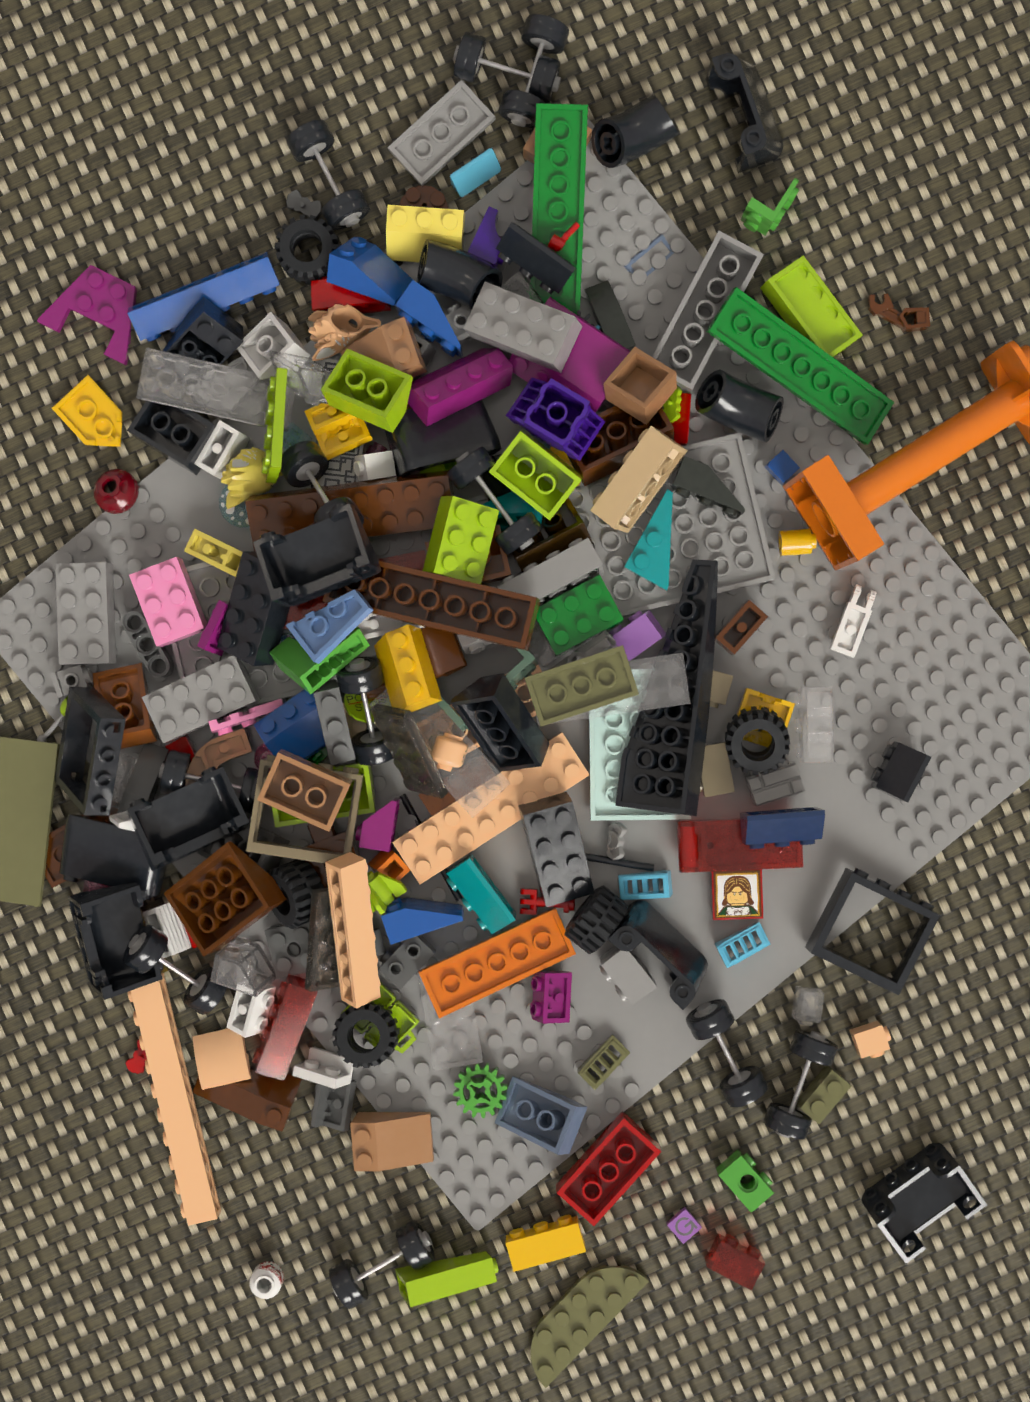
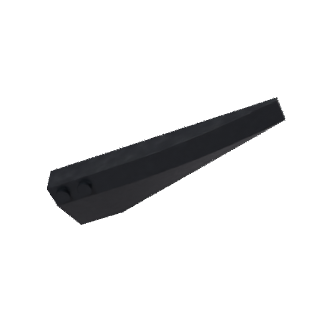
(668, 743)

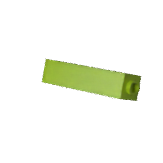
(446, 1277)

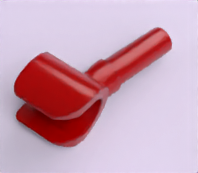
(557, 243)

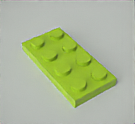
(275, 425)

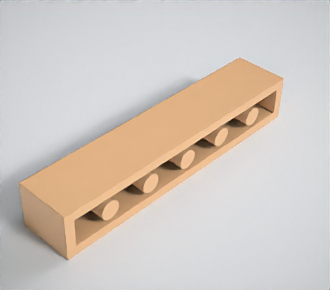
(353, 929)

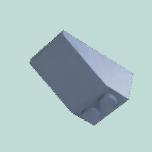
(541, 1116)

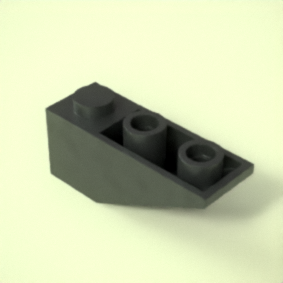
(701, 482)

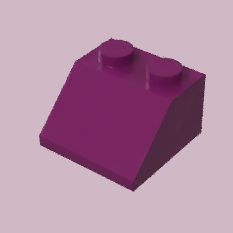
(379, 829)

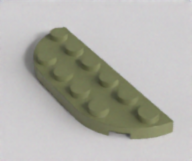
(581, 1317)

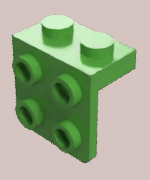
(762, 218)

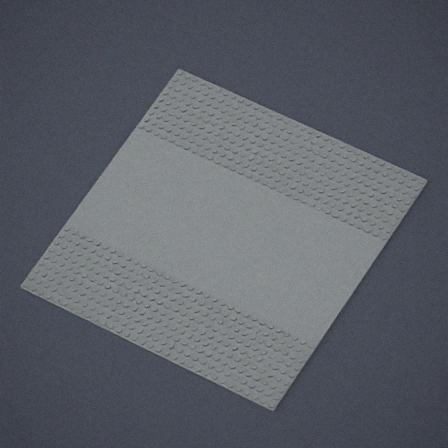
(927, 674)

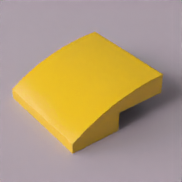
(336, 430)

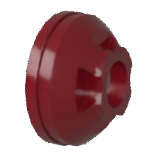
(122, 497)

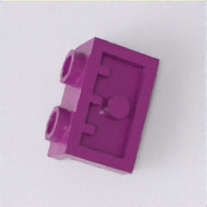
(211, 634)
(551, 996)

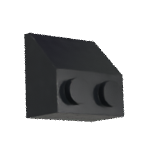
(900, 771)

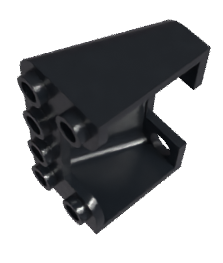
(918, 1196)

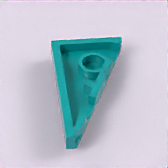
(652, 553)

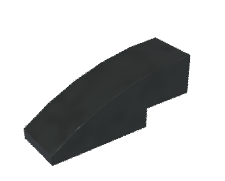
(609, 314)

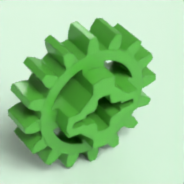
(488, 1097)

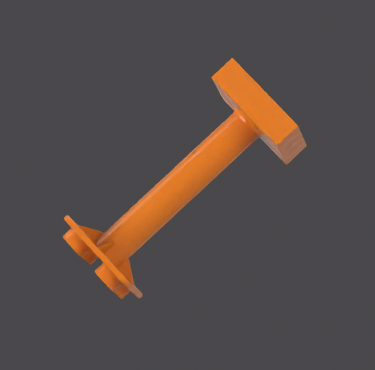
(840, 509)

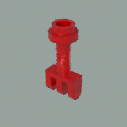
(535, 902)

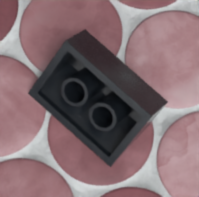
(534, 258)

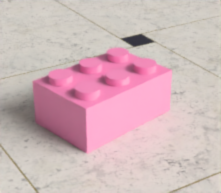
(169, 601)

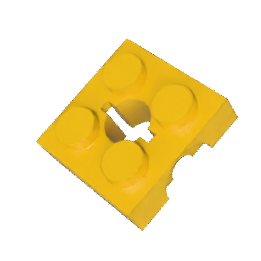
(781, 707)

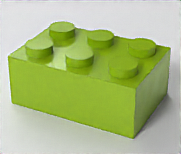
(461, 539)

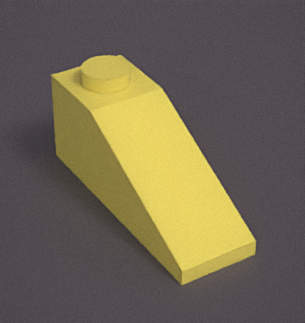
(214, 552)

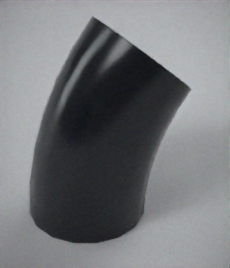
(632, 133)
(455, 272)
(739, 405)

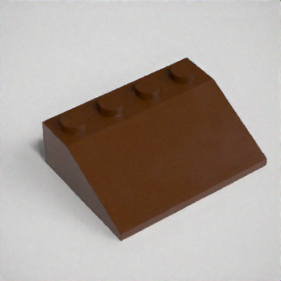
(223, 897)

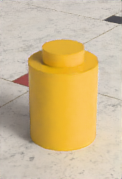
(796, 542)

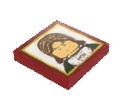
(737, 894)

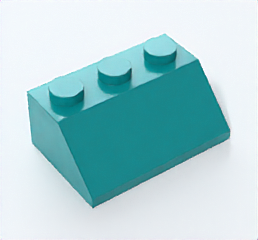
(481, 894)

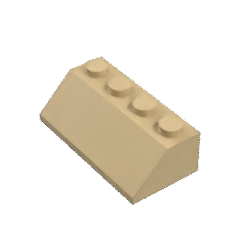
(638, 479)

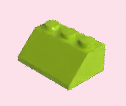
(368, 390)
(536, 474)

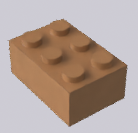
(304, 790)

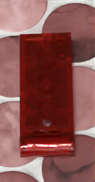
(728, 850)

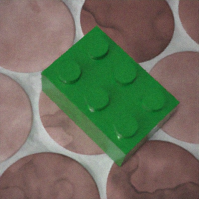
(578, 615)

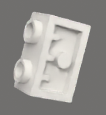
(325, 1069)

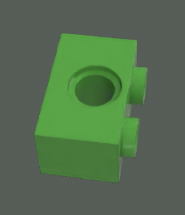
(752, 1193)

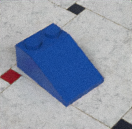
(367, 271)
(414, 917)

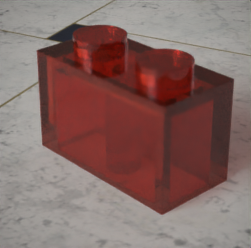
(735, 1261)

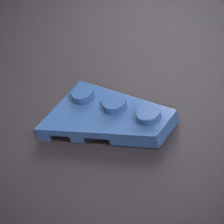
(326, 628)

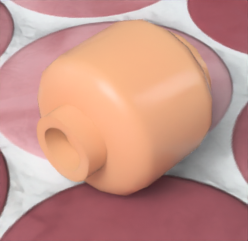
(449, 751)

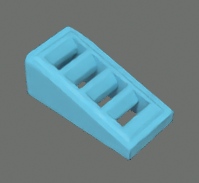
(646, 894)
(738, 957)

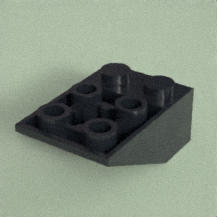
(206, 334)

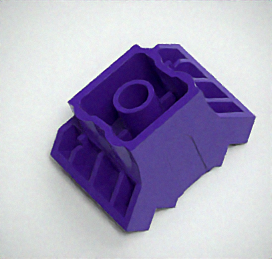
(556, 416)

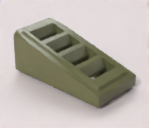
(603, 1075)

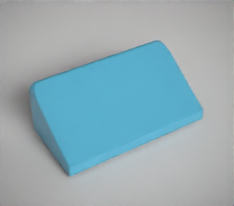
(475, 173)

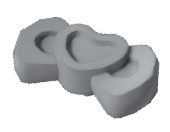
(616, 841)

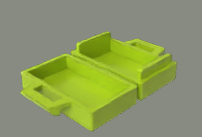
(405, 1019)

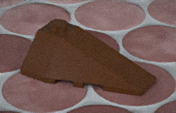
(258, 1098)

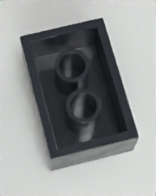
(172, 432)

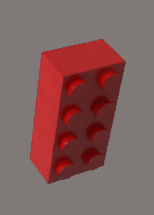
(608, 1168)

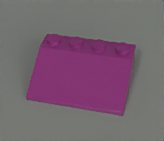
(587, 367)

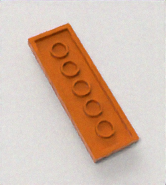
(496, 962)

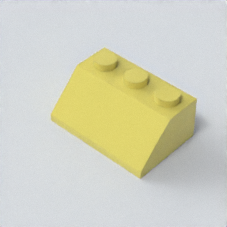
(411, 226)

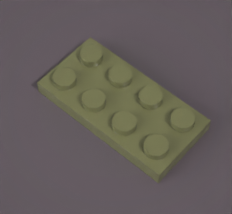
(581, 685)

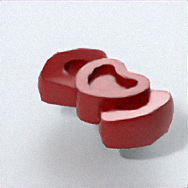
(137, 1062)

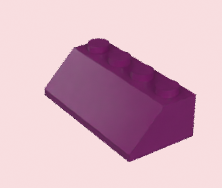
(460, 384)

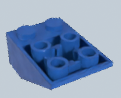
(424, 313)

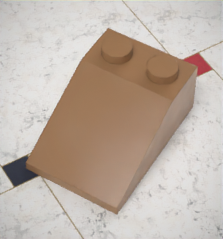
(393, 346)
(391, 1140)

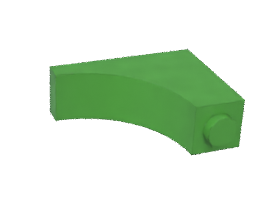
(309, 675)

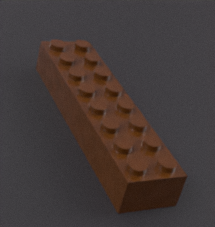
(386, 504)
(448, 605)

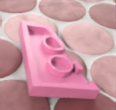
(245, 718)

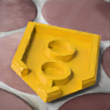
(91, 414)

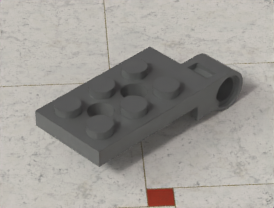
(285, 962)

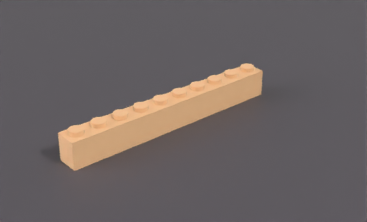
(176, 1102)

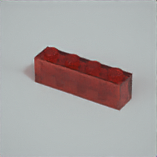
(285, 1028)

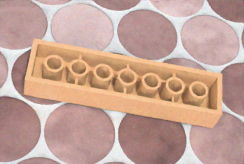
(455, 833)

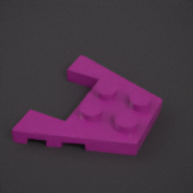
(102, 300)

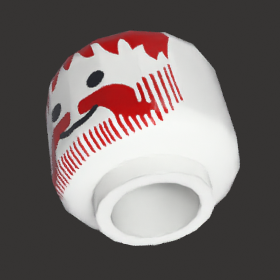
(266, 1280)

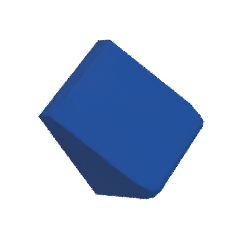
(782, 467)

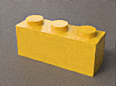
(545, 1242)

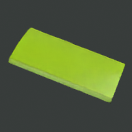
(811, 307)

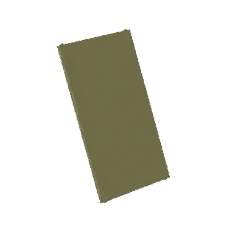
(25, 817)

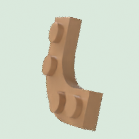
(218, 752)

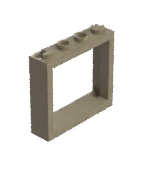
(298, 852)

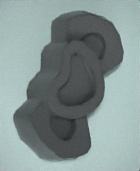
(303, 205)

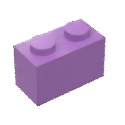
(639, 634)

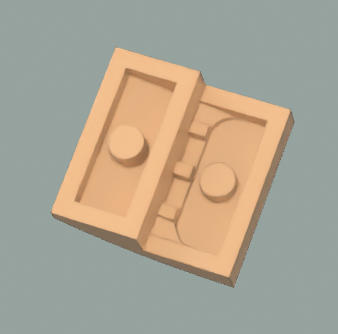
(221, 1058)

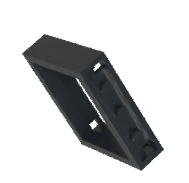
(82, 707)
(834, 906)

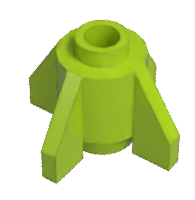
(382, 889)

